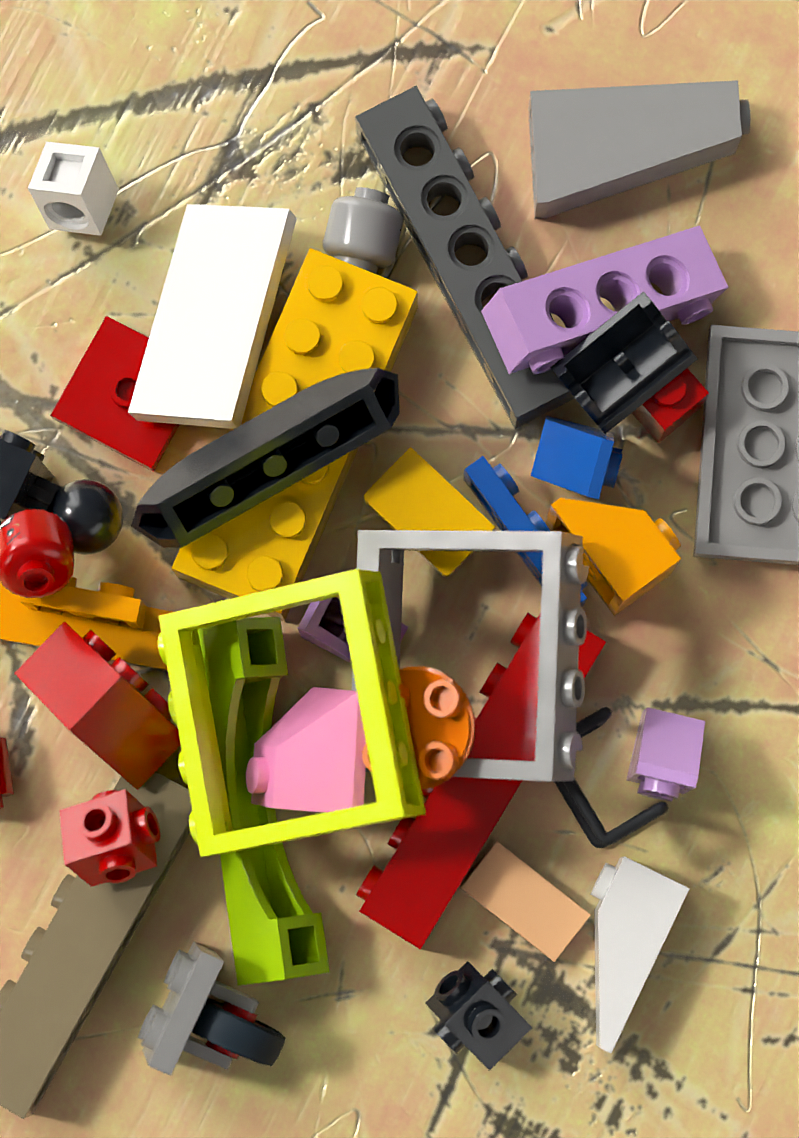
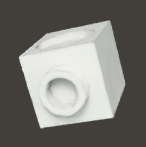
(73, 188)

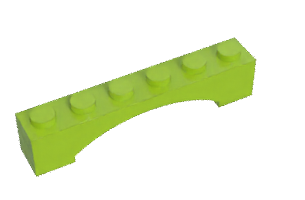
(268, 917)

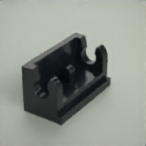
(624, 362)

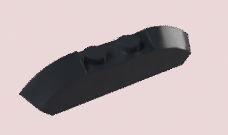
(267, 455)

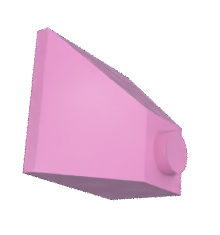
(311, 755)

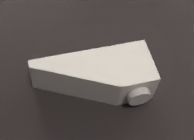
(629, 933)

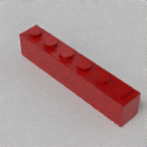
(462, 812)

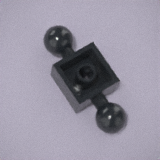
(84, 504)

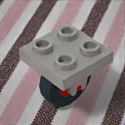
(227, 1027)

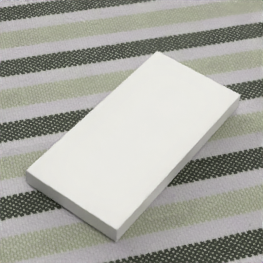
(213, 316)

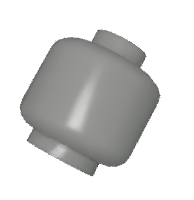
(363, 230)

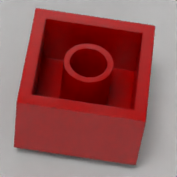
(102, 703)

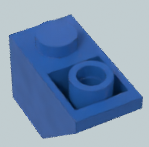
(576, 457)

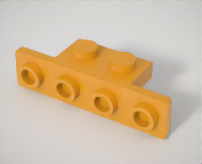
(110, 613)

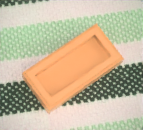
(525, 901)

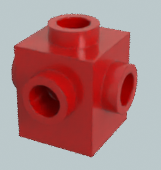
(109, 837)

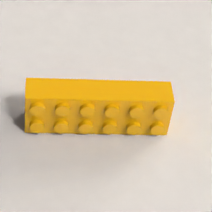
(330, 326)

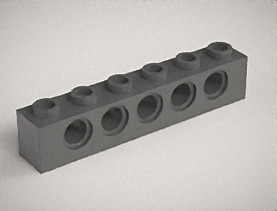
(386, 135)

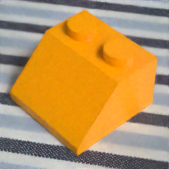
(620, 546)

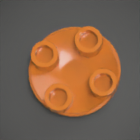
(438, 722)

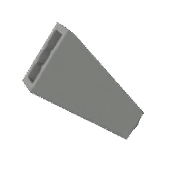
(626, 136)

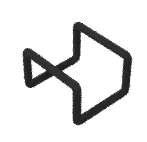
(583, 810)

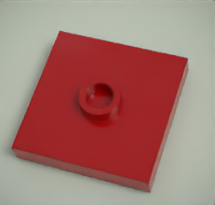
(101, 395)

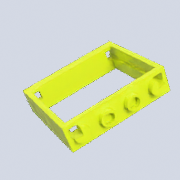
(378, 695)

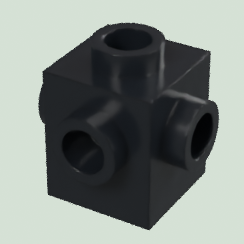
(477, 1014)

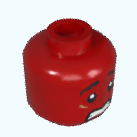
(35, 553)

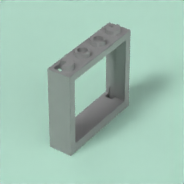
(561, 632)

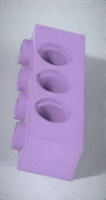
(676, 263)

